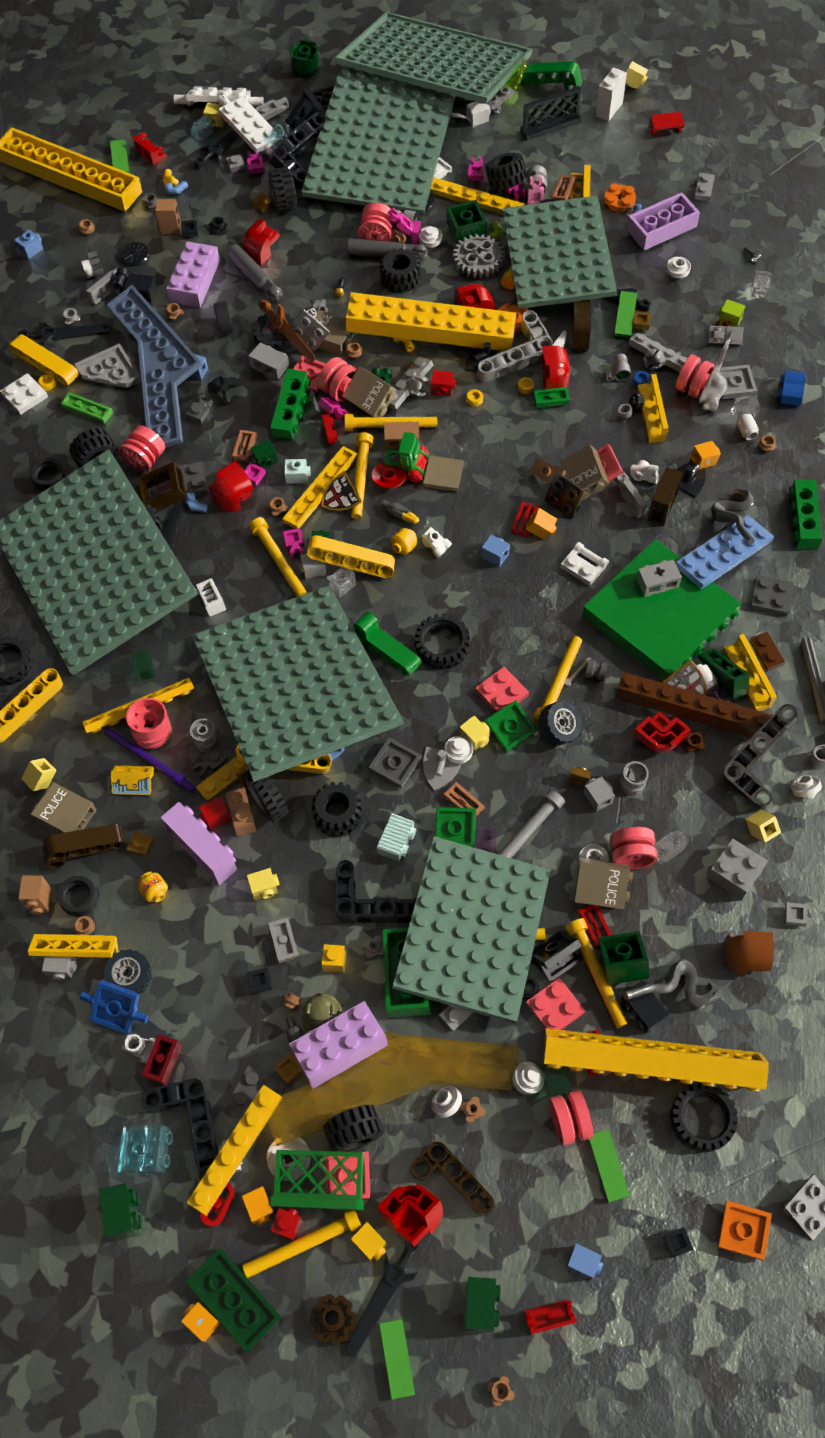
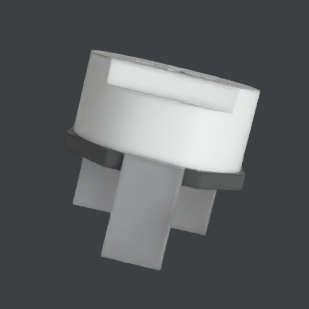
(88, 265)

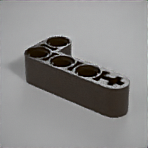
(581, 325)
(80, 843)
(455, 1181)

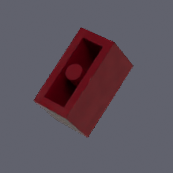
(161, 1060)

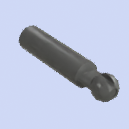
(378, 248)
(254, 273)

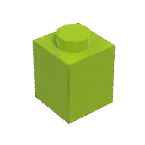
(731, 312)

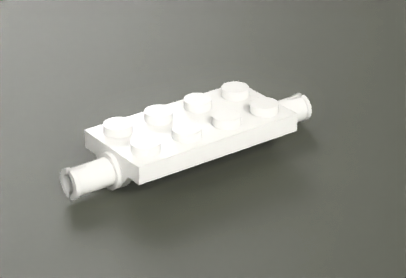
(211, 94)
(247, 123)

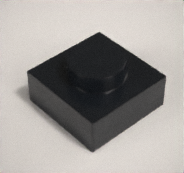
(189, 228)
(259, 980)
(677, 1242)

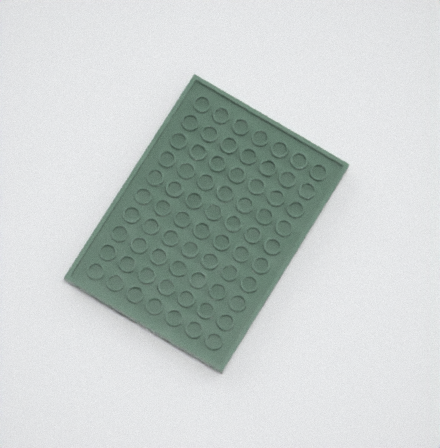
(434, 57)
(378, 142)
(93, 562)
(295, 682)

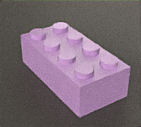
(662, 221)
(193, 274)
(199, 842)
(338, 1044)

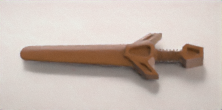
(278, 322)

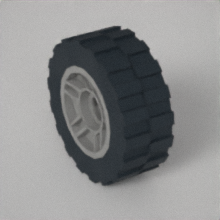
(560, 723)
(119, 966)

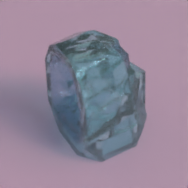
(202, 128)

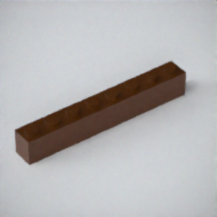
(690, 705)

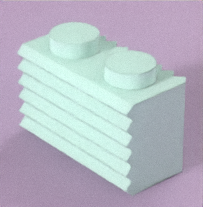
(396, 837)

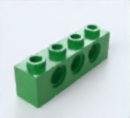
(293, 380)
(805, 514)

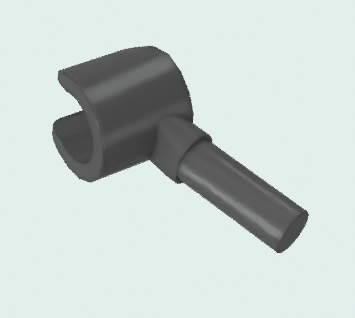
(754, 255)

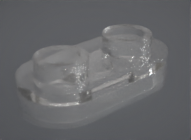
(668, 848)

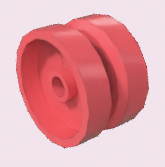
(694, 376)
(336, 378)
(634, 847)
(571, 1117)

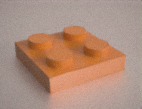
(744, 1230)

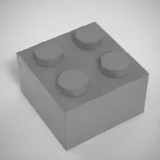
(737, 869)

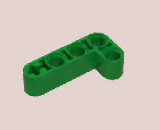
(553, 72)
(384, 645)

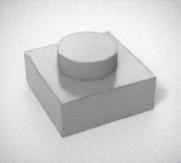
(235, 163)
(796, 914)

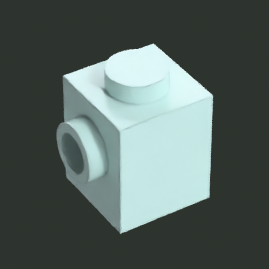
(296, 471)

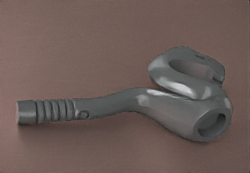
(722, 511)
(687, 969)

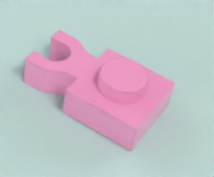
(535, 193)

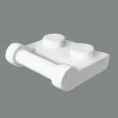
(581, 568)

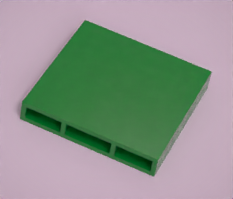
(662, 627)

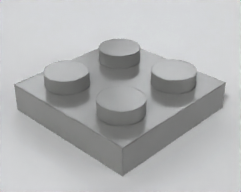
(739, 381)

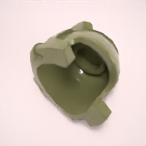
(319, 1010)

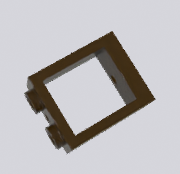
(167, 472)
(665, 496)

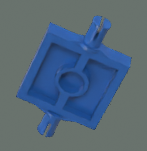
(114, 1007)

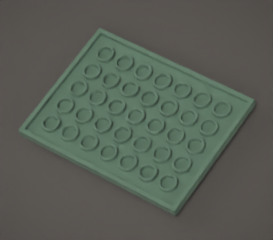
(559, 252)
(473, 930)

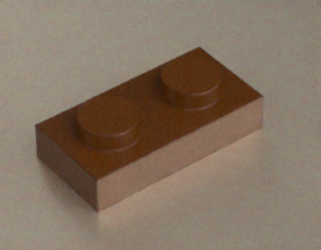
(767, 651)

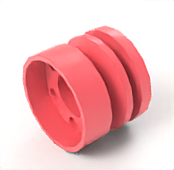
(375, 223)
(141, 448)
(149, 723)

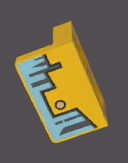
(131, 780)

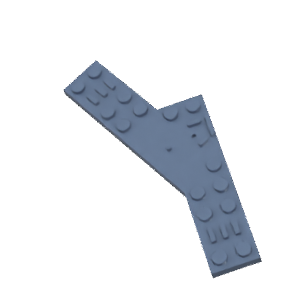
(163, 363)

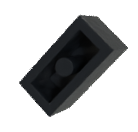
(645, 1009)

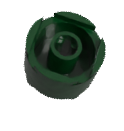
(305, 57)

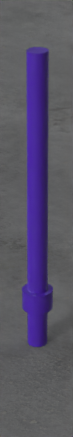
(177, 778)

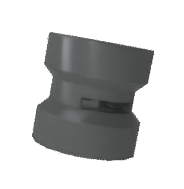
(596, 670)

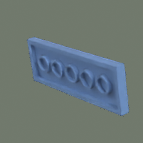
(723, 553)

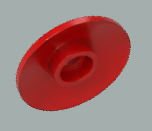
(388, 476)

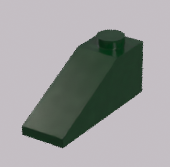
(729, 675)

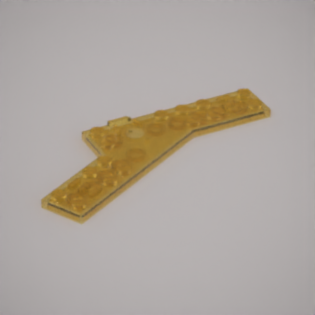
(393, 1072)

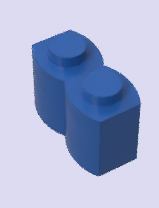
(792, 387)

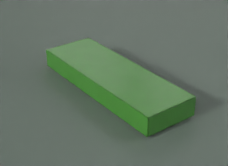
(119, 155)
(625, 314)
(86, 408)
(608, 1166)
(397, 1359)

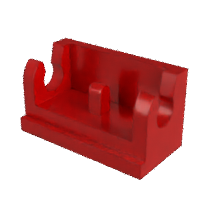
(666, 121)
(148, 149)
(550, 1317)

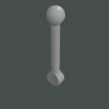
(568, 681)

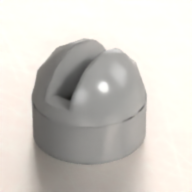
(622, 409)

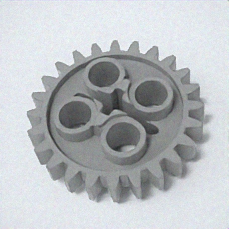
(478, 255)

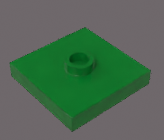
(510, 726)
(456, 825)

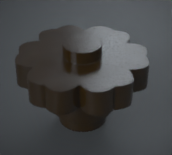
(333, 1319)

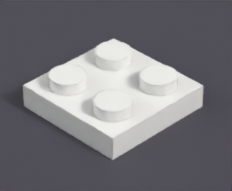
(24, 393)

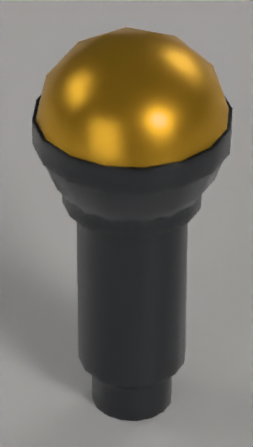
(339, 290)

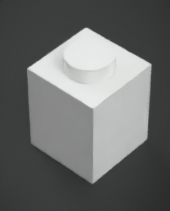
(477, 113)

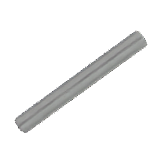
(815, 676)

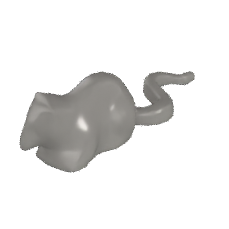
(715, 385)

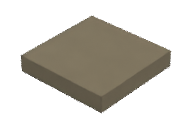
(443, 473)

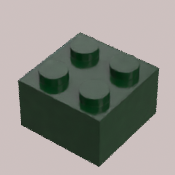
(466, 220)
(623, 957)
(120, 1212)
(480, 1304)

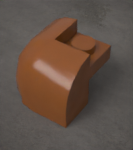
(749, 952)

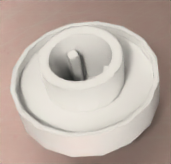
(430, 236)
(678, 267)
(458, 749)
(806, 786)
(594, 852)
(528, 1078)
(446, 1101)

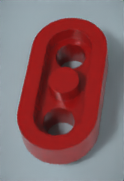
(331, 434)
(220, 1207)

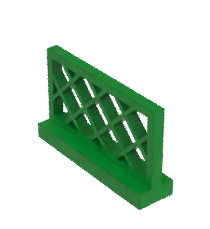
(311, 1199)

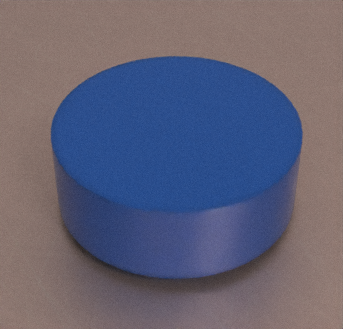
(641, 377)

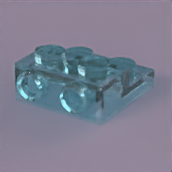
(145, 1149)

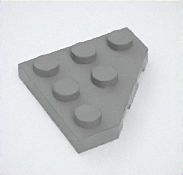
(110, 368)

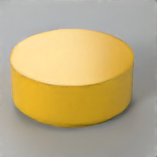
(47, 382)
(525, 385)
(474, 398)

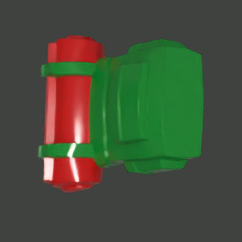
(411, 457)

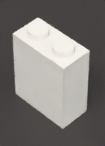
(610, 94)

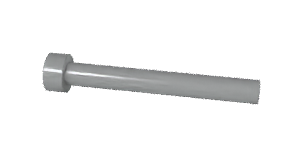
(552, 802)

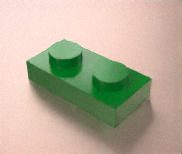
(551, 397)

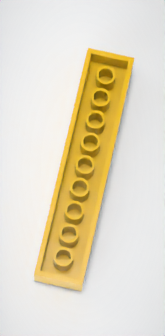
(69, 169)
(430, 321)
(655, 1059)

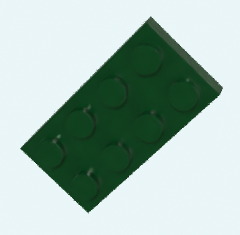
(233, 1299)

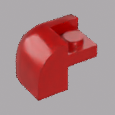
(257, 241)
(474, 296)
(555, 367)
(230, 488)
(660, 733)
(411, 1212)

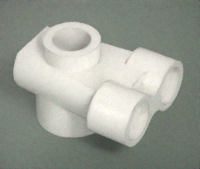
(644, 471)
(437, 543)
(144, 1048)

